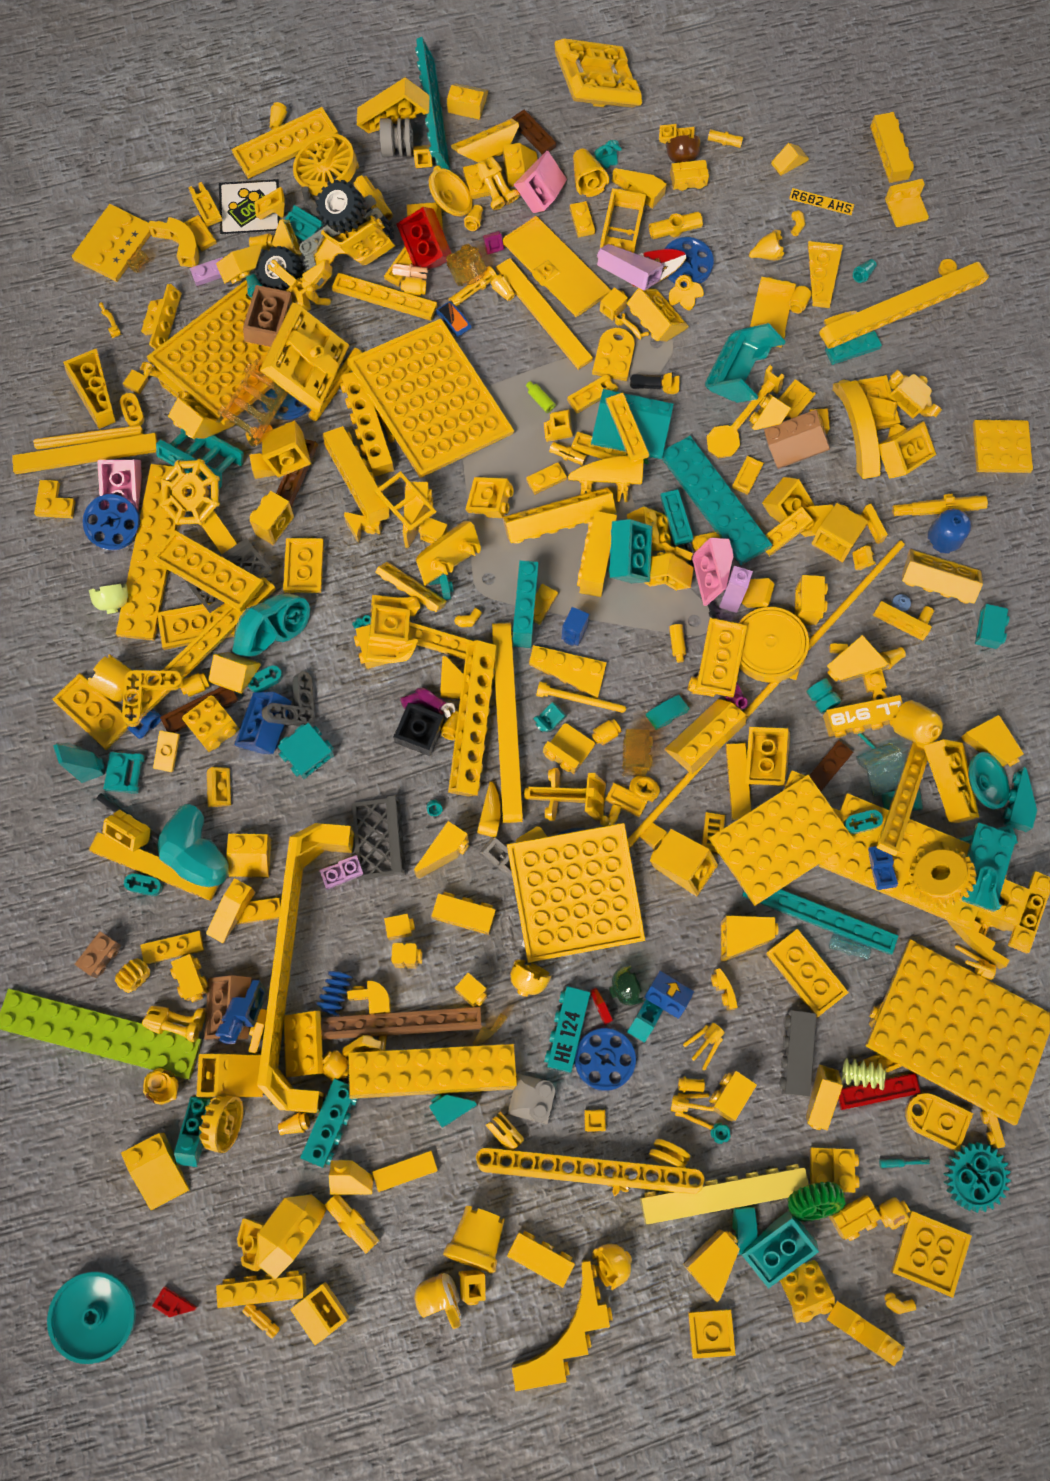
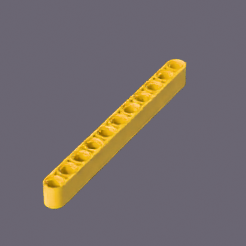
(903, 305)
(507, 724)
(598, 1165)

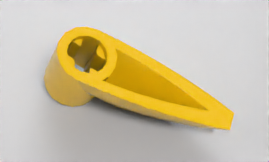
(490, 814)

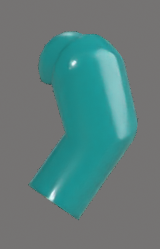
(361, 621)

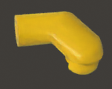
(468, 620)
(613, 816)
(897, 1306)

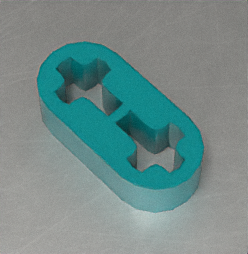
(266, 683)
(861, 817)
(143, 880)

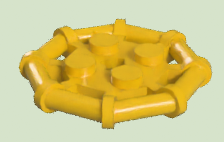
(199, 492)

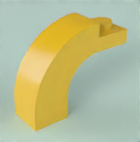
(179, 232)

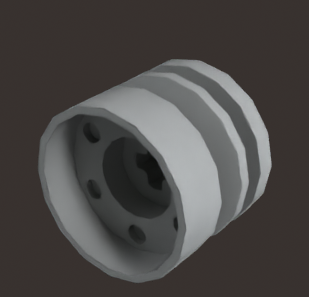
(395, 137)

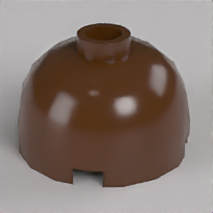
(683, 148)

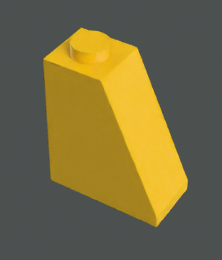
(996, 740)
(823, 1097)

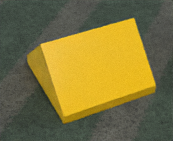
(232, 671)

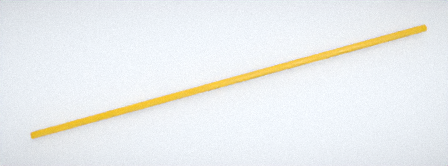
(769, 688)

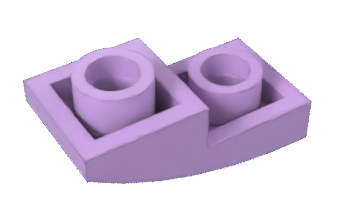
(341, 872)

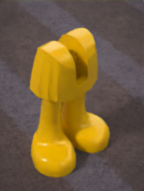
(495, 173)
(160, 1019)

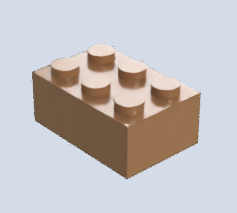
(266, 315)

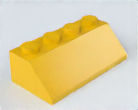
(942, 576)
(706, 735)

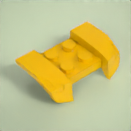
(390, 629)

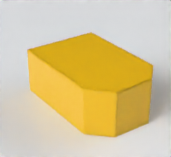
(837, 648)

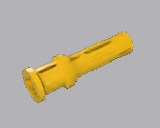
(469, 290)

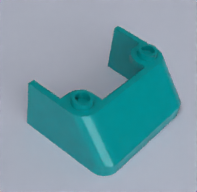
(737, 360)

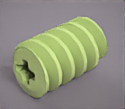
(864, 1074)

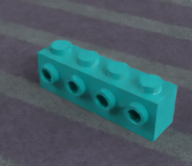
(328, 1125)

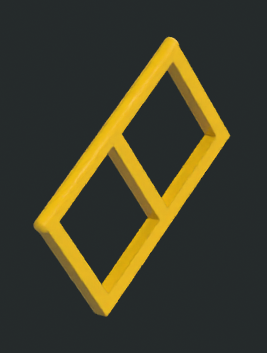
(394, 508)

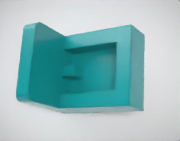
(446, 586)
(549, 718)

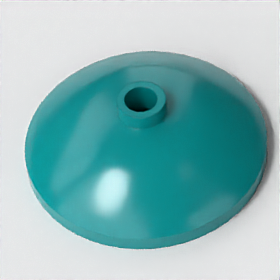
(988, 780)

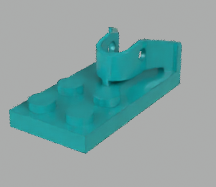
(991, 854)

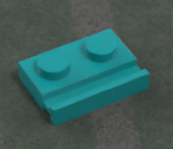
(303, 223)

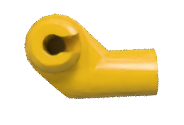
(798, 217)

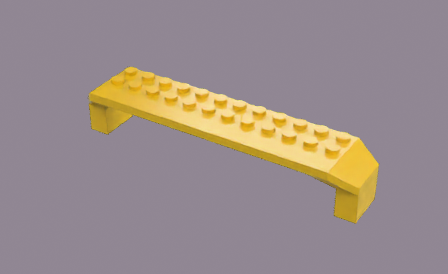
(302, 850)

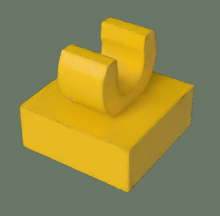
(863, 558)

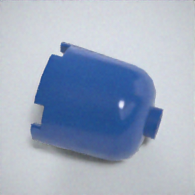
(949, 530)

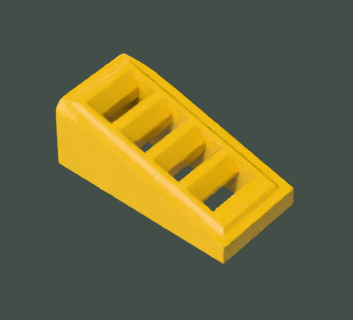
(705, 837)

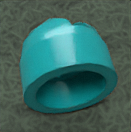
(437, 811)

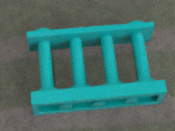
(170, 453)

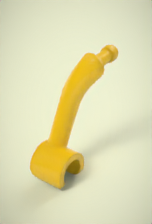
(619, 322)
(114, 330)

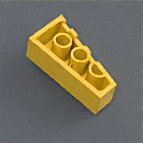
(397, 101)
(88, 379)

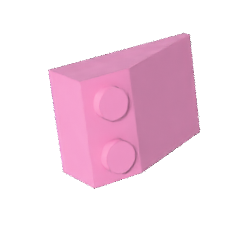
(122, 479)
(712, 567)

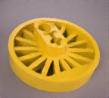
(332, 155)

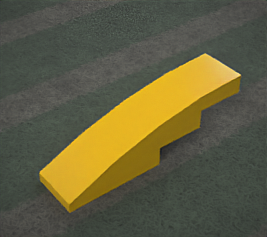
(217, 531)
(980, 944)

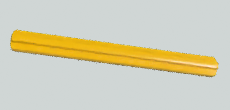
(87, 437)

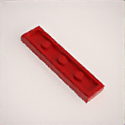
(894, 1088)

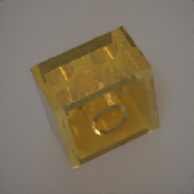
(636, 751)

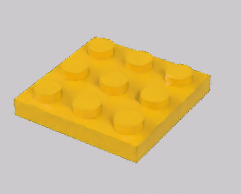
(1002, 446)
(931, 1254)

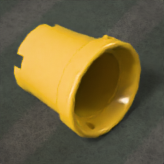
(476, 1240)

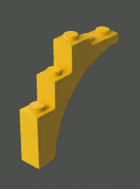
(549, 1366)

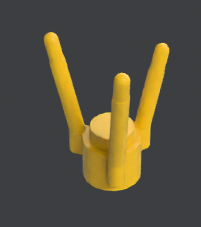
(982, 968)
(712, 1034)
(681, 1103)

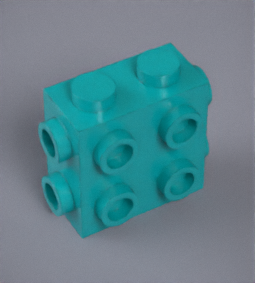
(305, 750)

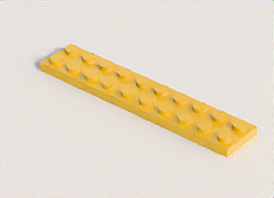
(146, 578)

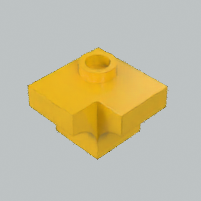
(558, 426)

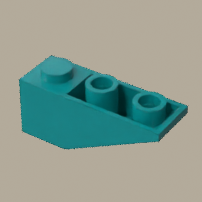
(1022, 805)
(189, 1144)

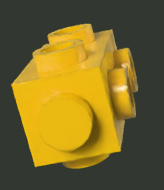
(191, 983)

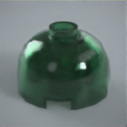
(626, 987)

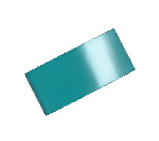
(667, 711)
(745, 1226)

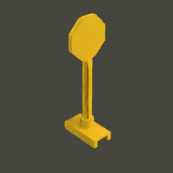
(724, 440)

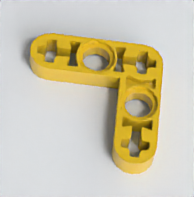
(143, 684)

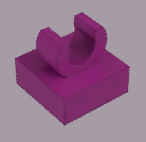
(493, 242)

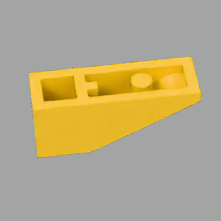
(642, 183)
(230, 910)

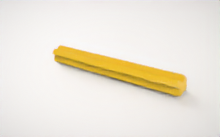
(335, 385)

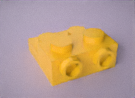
(489, 497)
(835, 1167)

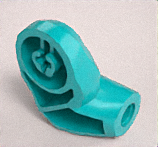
(268, 622)
(188, 853)

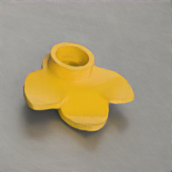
(686, 295)

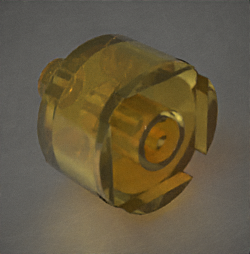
(466, 265)

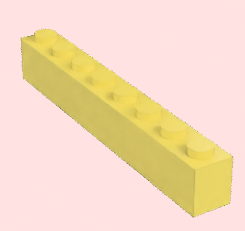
(724, 1195)

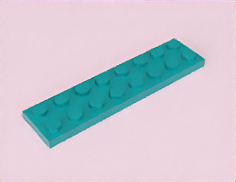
(435, 117)
(715, 500)

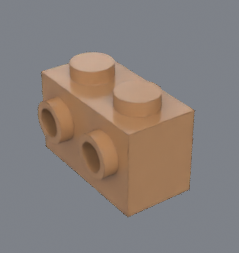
(98, 955)

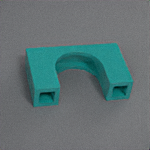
(525, 604)

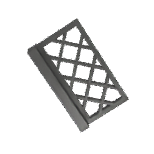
(238, 556)
(395, 833)

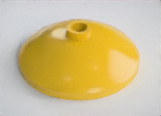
(450, 192)

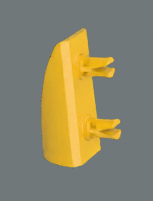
(610, 470)
(448, 551)

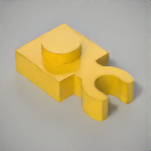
(875, 683)

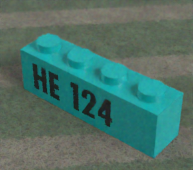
(568, 1029)

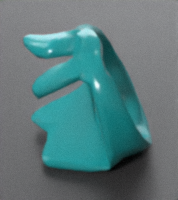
(607, 153)

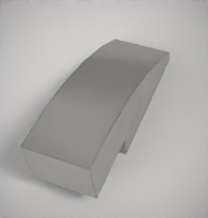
(497, 855)

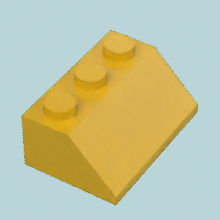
(656, 314)

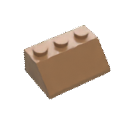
(797, 439)
(219, 995)

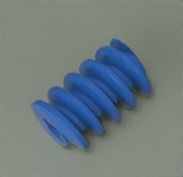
(334, 992)

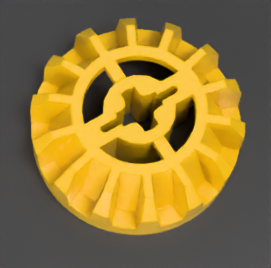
(221, 1123)

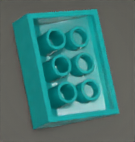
(650, 417)

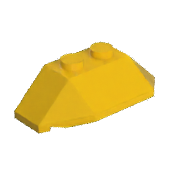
(487, 142)
(287, 1232)

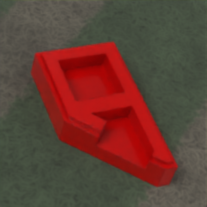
(601, 1006)
(172, 1304)

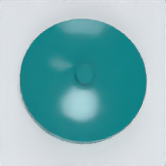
(91, 1317)

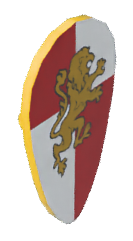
(670, 258)

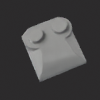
(532, 1099)

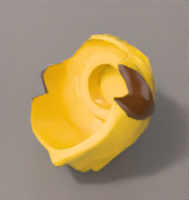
(160, 1086)

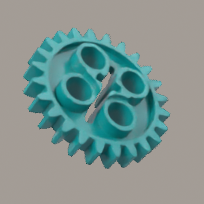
(964, 1189)

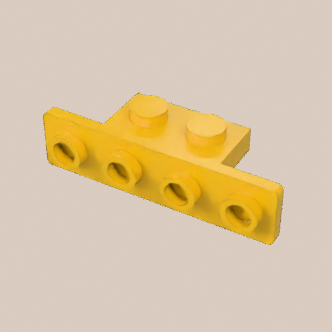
(161, 316)

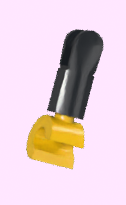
(669, 384)

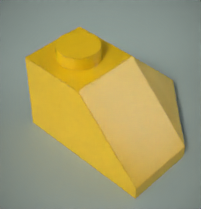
(248, 1241)

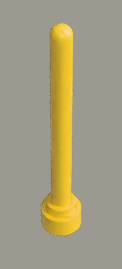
(545, 690)

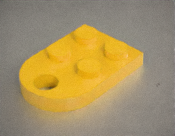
(614, 356)
(939, 1120)

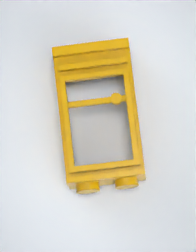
(624, 199)

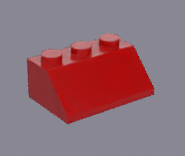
(424, 238)

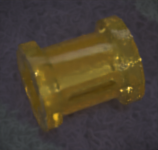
(137, 261)

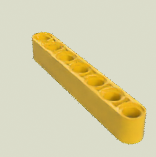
(146, 864)

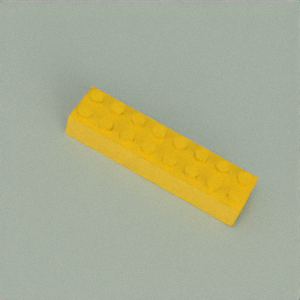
(431, 1071)

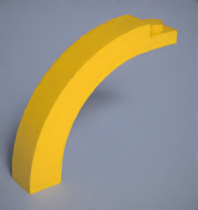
(862, 426)

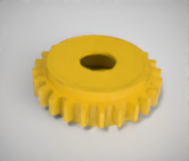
(945, 891)

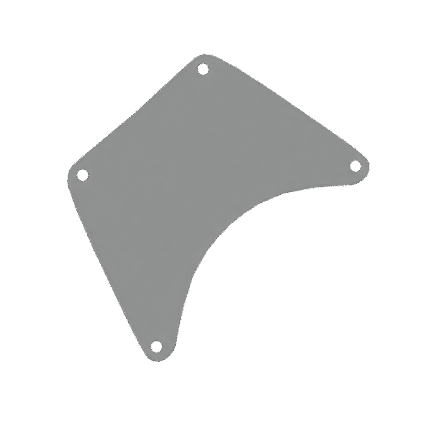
(561, 552)

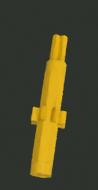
(939, 506)

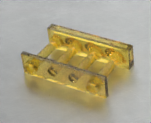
(263, 418)

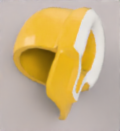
(438, 1294)

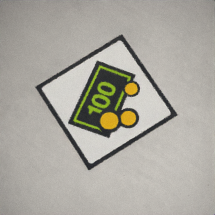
(238, 206)

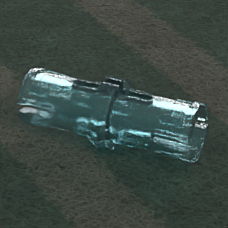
(849, 948)

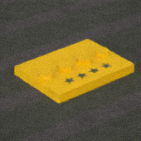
(112, 242)

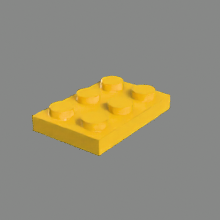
(879, 388)
(303, 565)
(303, 1044)

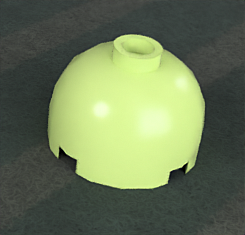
(109, 597)

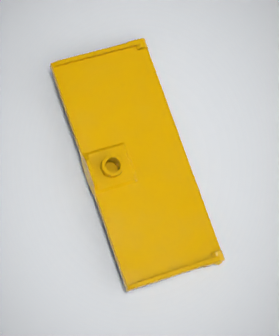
(556, 266)

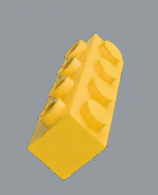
(261, 1290)

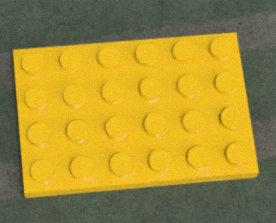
(781, 840)

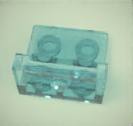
(882, 767)

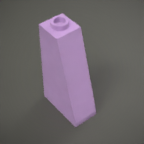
(630, 266)
(736, 589)

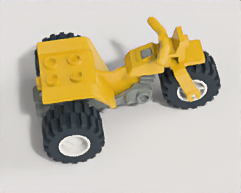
(350, 230)

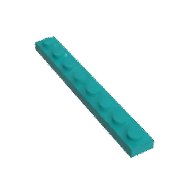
(831, 921)

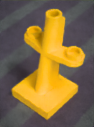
(592, 796)

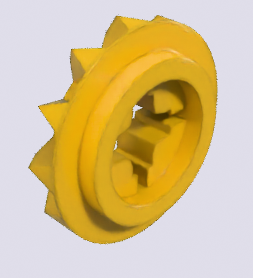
(639, 783)

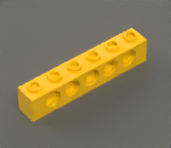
(376, 464)

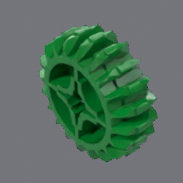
(816, 1201)

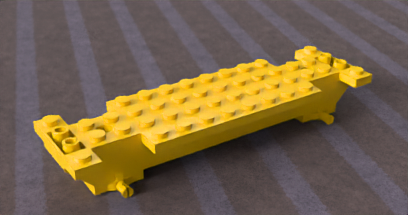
(1022, 905)

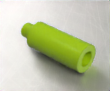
(540, 397)

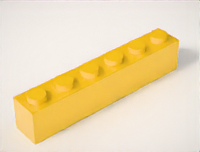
(355, 474)
(558, 515)

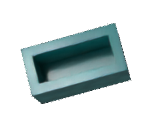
(992, 626)

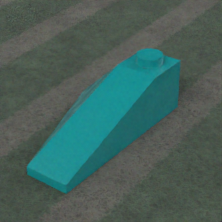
(79, 761)

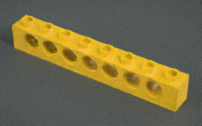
(466, 726)

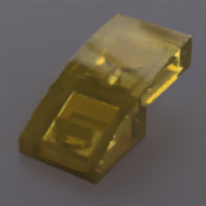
(485, 1034)

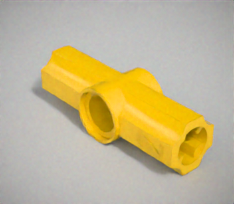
(366, 188)
(682, 222)
(351, 1223)

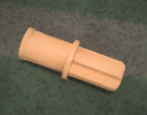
(410, 271)

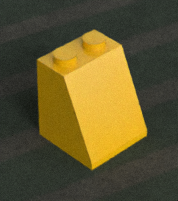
(285, 449)
(839, 532)
(857, 661)
(684, 861)
(744, 934)
(714, 1263)

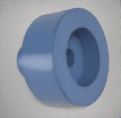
(901, 603)

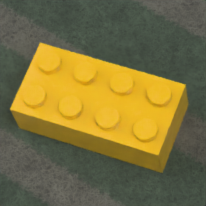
(596, 554)

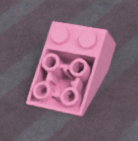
(541, 183)

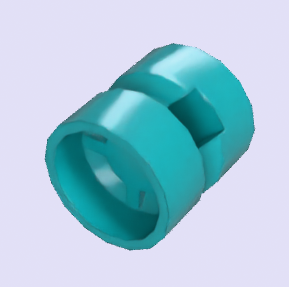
(824, 696)

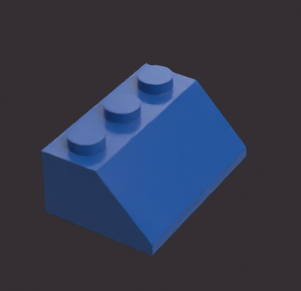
(256, 732)

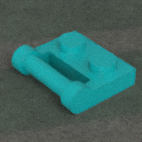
(118, 770)

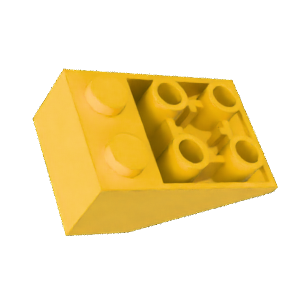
(229, 1075)

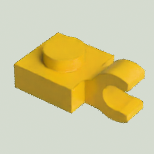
(680, 553)

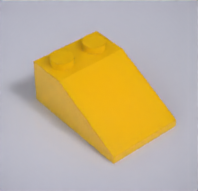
(195, 419)
(906, 450)
(415, 509)
(767, 756)
(444, 849)
(155, 1170)

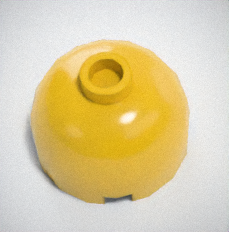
(529, 978)
(613, 1264)

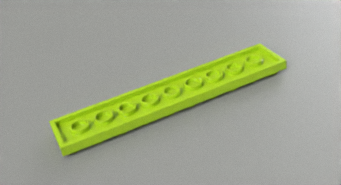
(97, 1033)

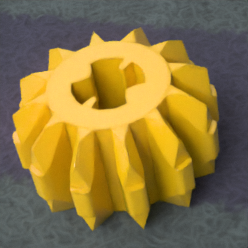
(132, 975)

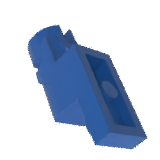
(242, 1013)

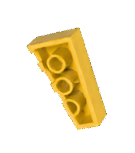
(951, 777)

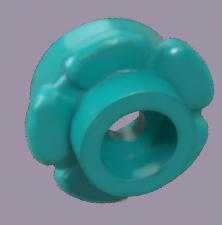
(720, 1138)

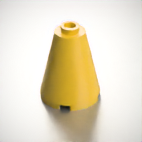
(589, 174)

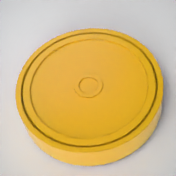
(773, 644)

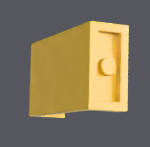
(773, 304)

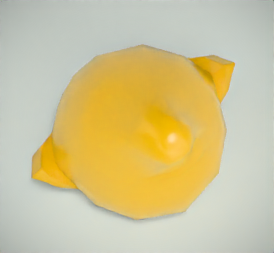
(768, 247)

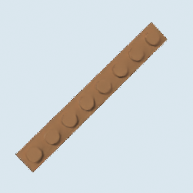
(401, 1023)

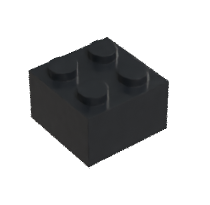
(419, 729)

